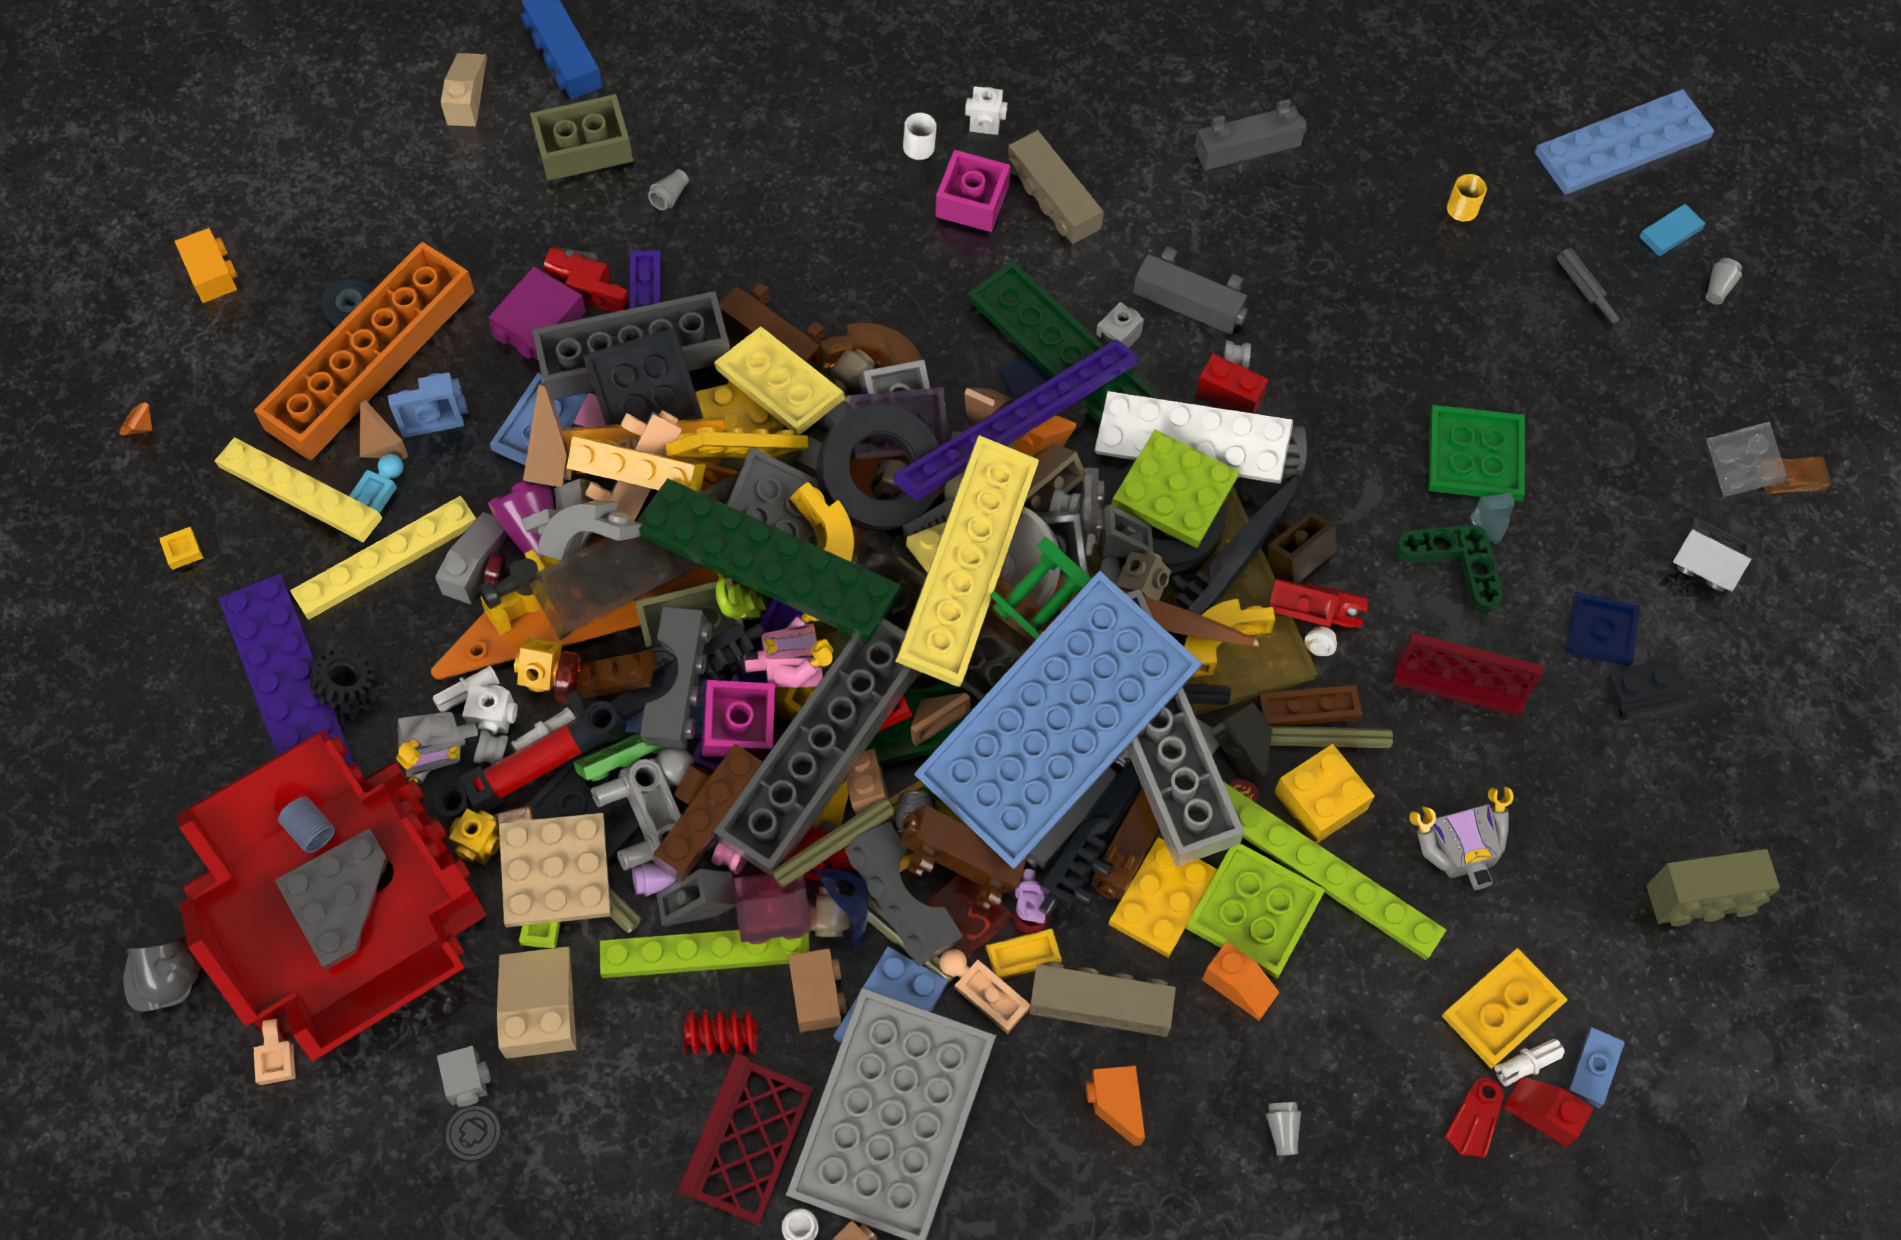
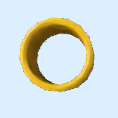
(1466, 197)

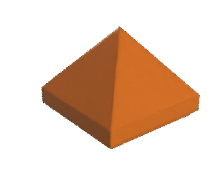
(137, 420)

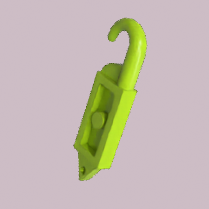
(742, 603)

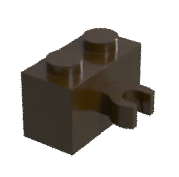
(1301, 547)

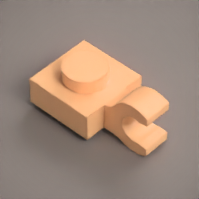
(275, 1058)

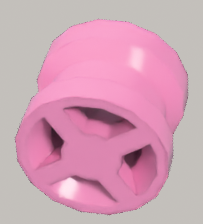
(725, 856)

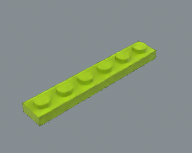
(693, 953)

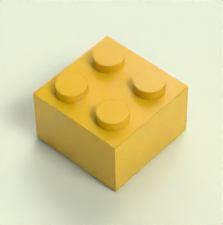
(1323, 794)

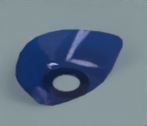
(855, 906)

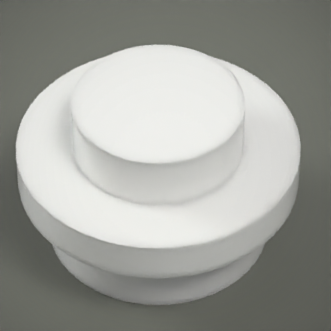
(1321, 641)
(800, 1225)

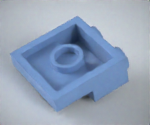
(431, 408)

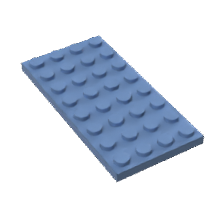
(1058, 719)

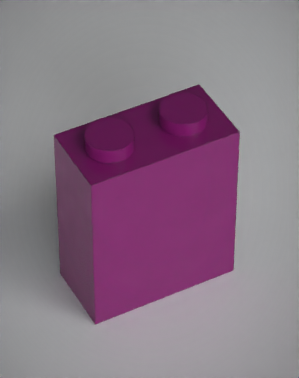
(532, 305)

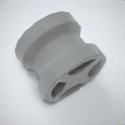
(1237, 353)
(1065, 502)
(490, 748)

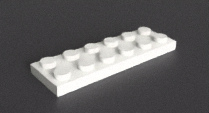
(1241, 440)

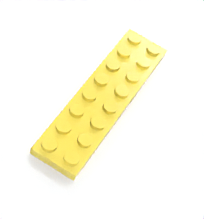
(967, 562)

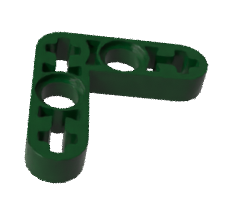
(1458, 549)

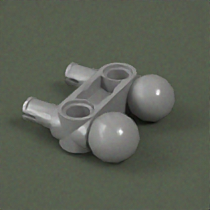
(651, 804)

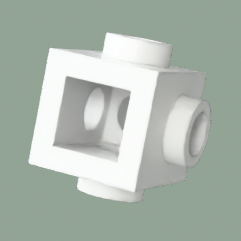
(986, 110)
(490, 709)

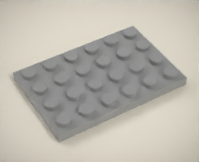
(891, 1116)

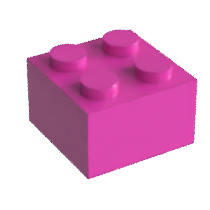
(972, 190)
(738, 715)

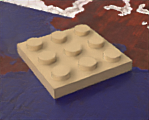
(554, 870)

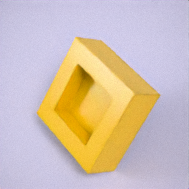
(181, 548)

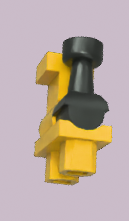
(513, 594)

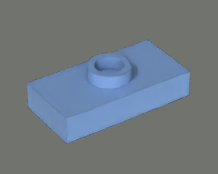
(1595, 1067)

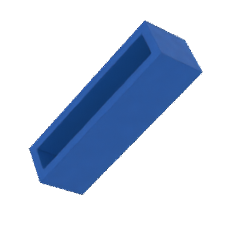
(561, 46)

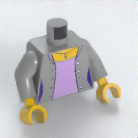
(431, 743)
(1467, 839)

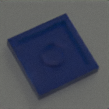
(1603, 629)

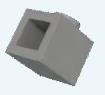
(1120, 324)
(463, 1076)

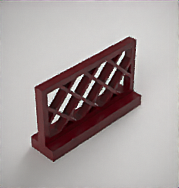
(1455, 681)
(717, 1125)

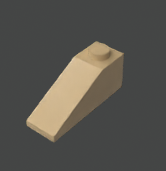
(463, 89)

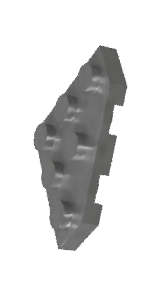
(335, 896)

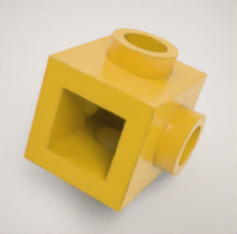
(537, 664)
(472, 844)

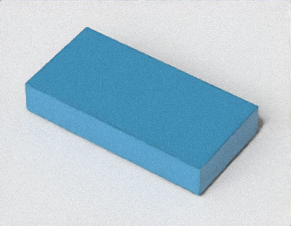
(1672, 230)

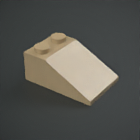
(535, 1003)

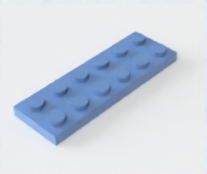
(1624, 141)

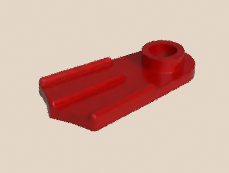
(1476, 1119)

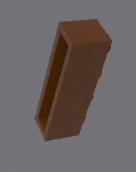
(696, 826)

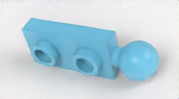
(375, 488)

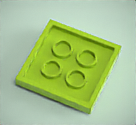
(1175, 488)
(1256, 908)

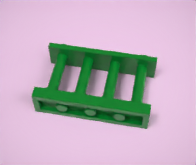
(1050, 559)

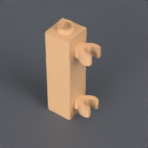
(653, 437)

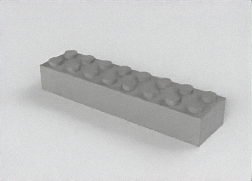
(1183, 780)

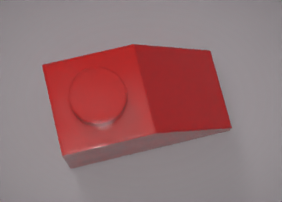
(1549, 1109)

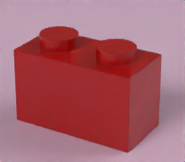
(1231, 386)

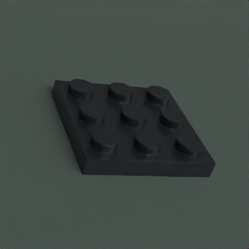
(643, 379)
(572, 796)

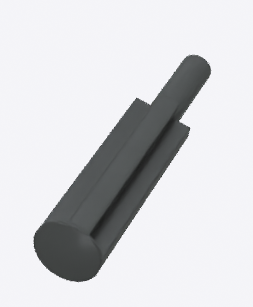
(1586, 282)

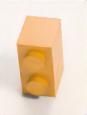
(206, 264)

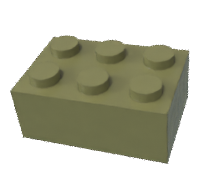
(581, 137)
(694, 598)
(1712, 887)

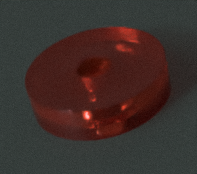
(566, 676)

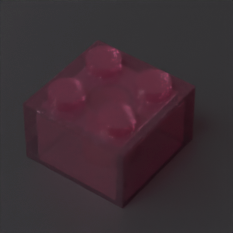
(771, 910)

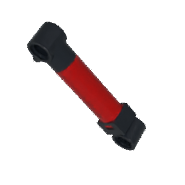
(488, 786)

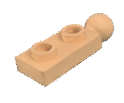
(985, 990)

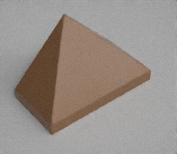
(377, 436)
(938, 713)

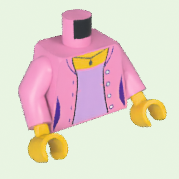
(791, 655)

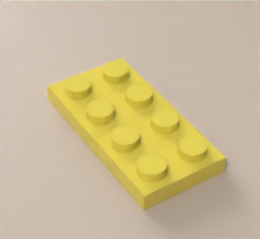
(779, 381)

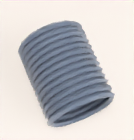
(306, 824)

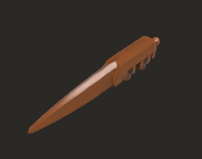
(1184, 621)

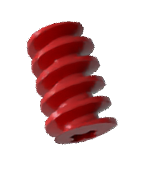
(721, 1032)

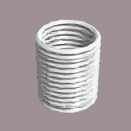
(919, 136)

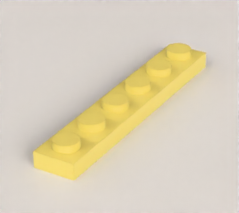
(298, 489)
(383, 557)

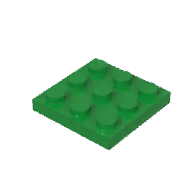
(1476, 452)

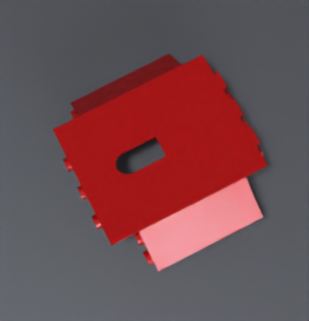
(248, 933)

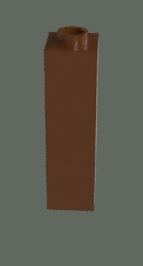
(747, 312)
(960, 849)
(1128, 849)

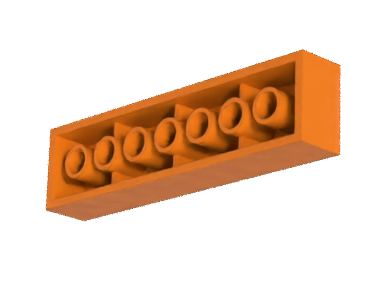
(365, 351)

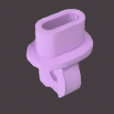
(1029, 898)

